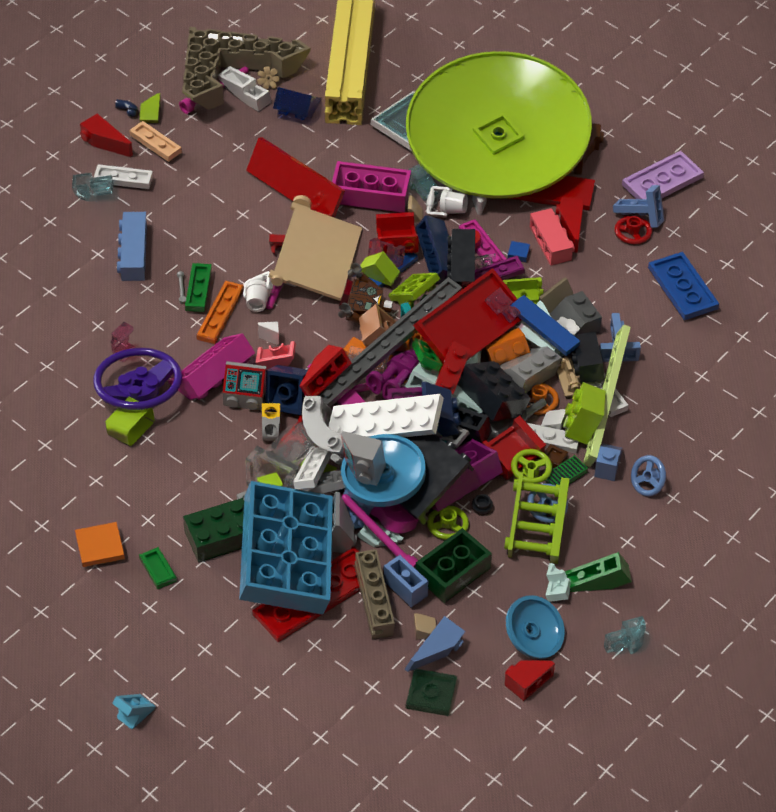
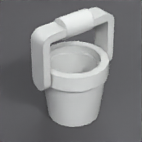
(449, 202)
(257, 292)

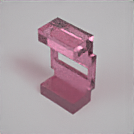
(395, 254)
(122, 335)

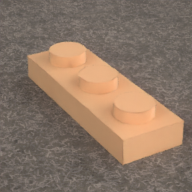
(155, 141)

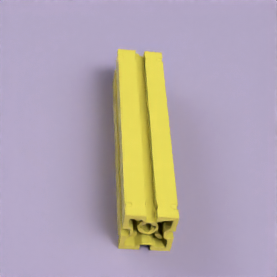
(349, 61)

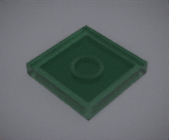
(431, 692)

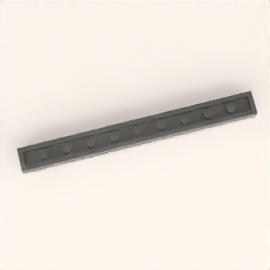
(387, 342)

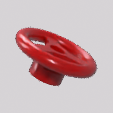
(633, 225)

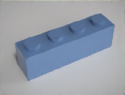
(132, 246)

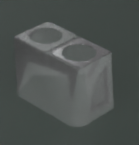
(293, 444)

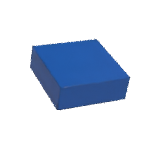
(519, 249)

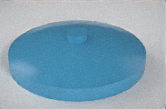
(400, 479)

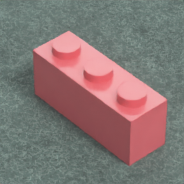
(551, 236)

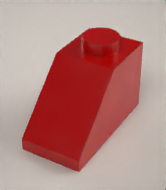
(528, 676)

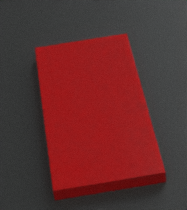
(467, 318)

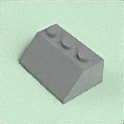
(533, 367)

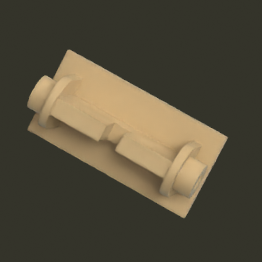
(567, 377)

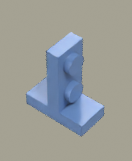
(650, 206)
(632, 349)

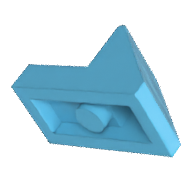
(133, 709)

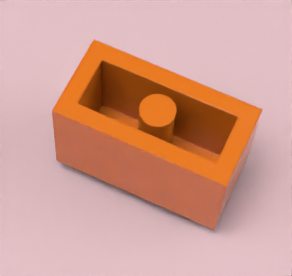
(507, 347)

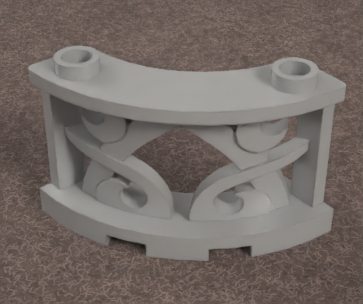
(316, 419)

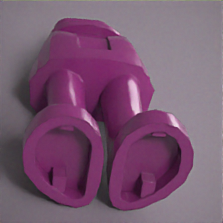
(399, 365)

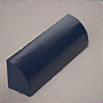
(434, 244)

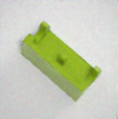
(528, 286)

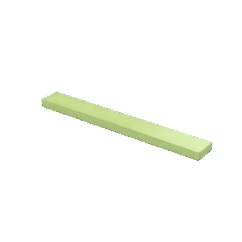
(609, 386)

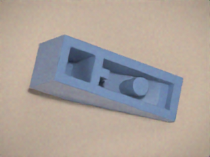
(438, 645)

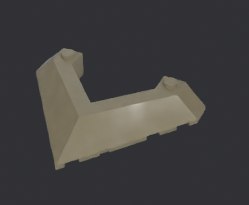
(216, 49)

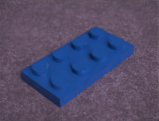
(683, 285)

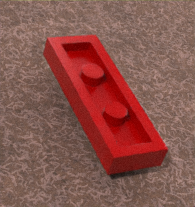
(452, 366)

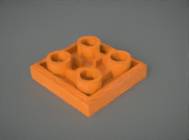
(99, 544)

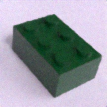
(215, 530)
(454, 564)

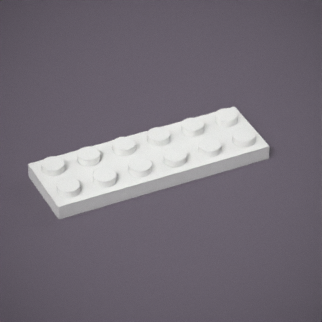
(395, 416)

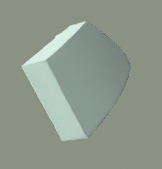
(370, 538)
(558, 584)

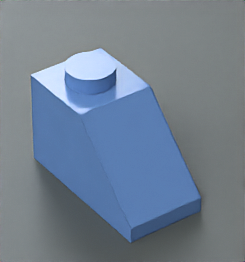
(608, 462)

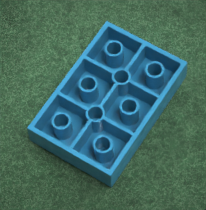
(286, 548)

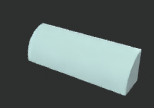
(420, 375)

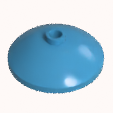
(542, 622)

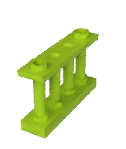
(554, 529)

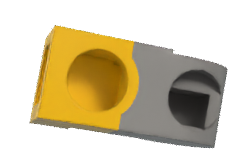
(270, 421)

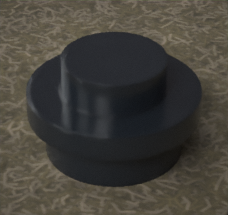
(482, 504)

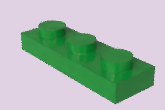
(198, 287)
(426, 355)

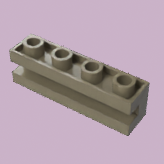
(374, 594)

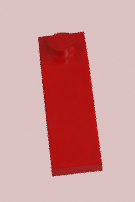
(104, 136)
(570, 218)
(324, 370)

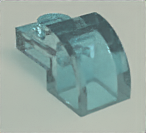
(421, 181)
(89, 188)
(630, 636)

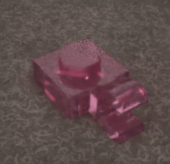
(500, 303)

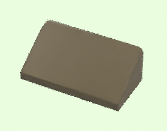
(556, 294)

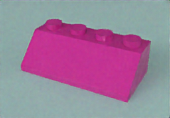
(373, 186)
(209, 368)

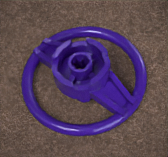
(139, 383)

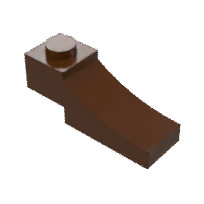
(596, 138)

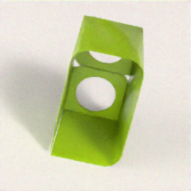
(129, 424)

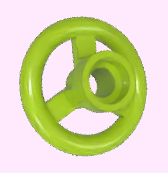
(531, 468)
(447, 520)

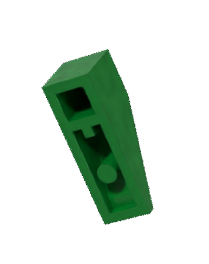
(600, 574)

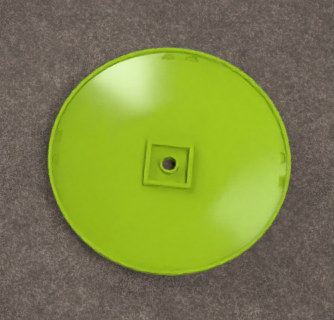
(510, 93)

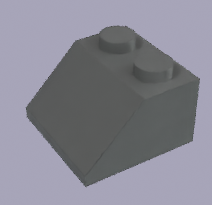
(580, 310)

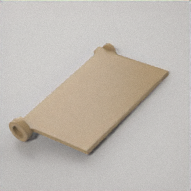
(316, 251)

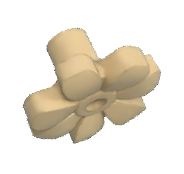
(268, 78)

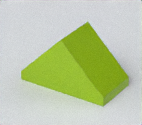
(380, 268)

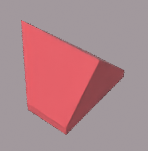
(275, 356)

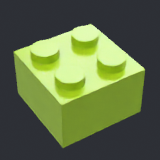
(584, 413)

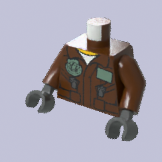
(363, 296)

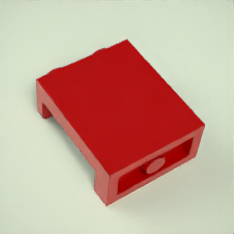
(397, 230)
(513, 440)

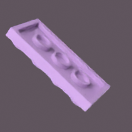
(670, 173)

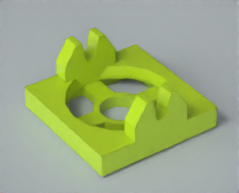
(418, 283)

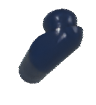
(127, 105)

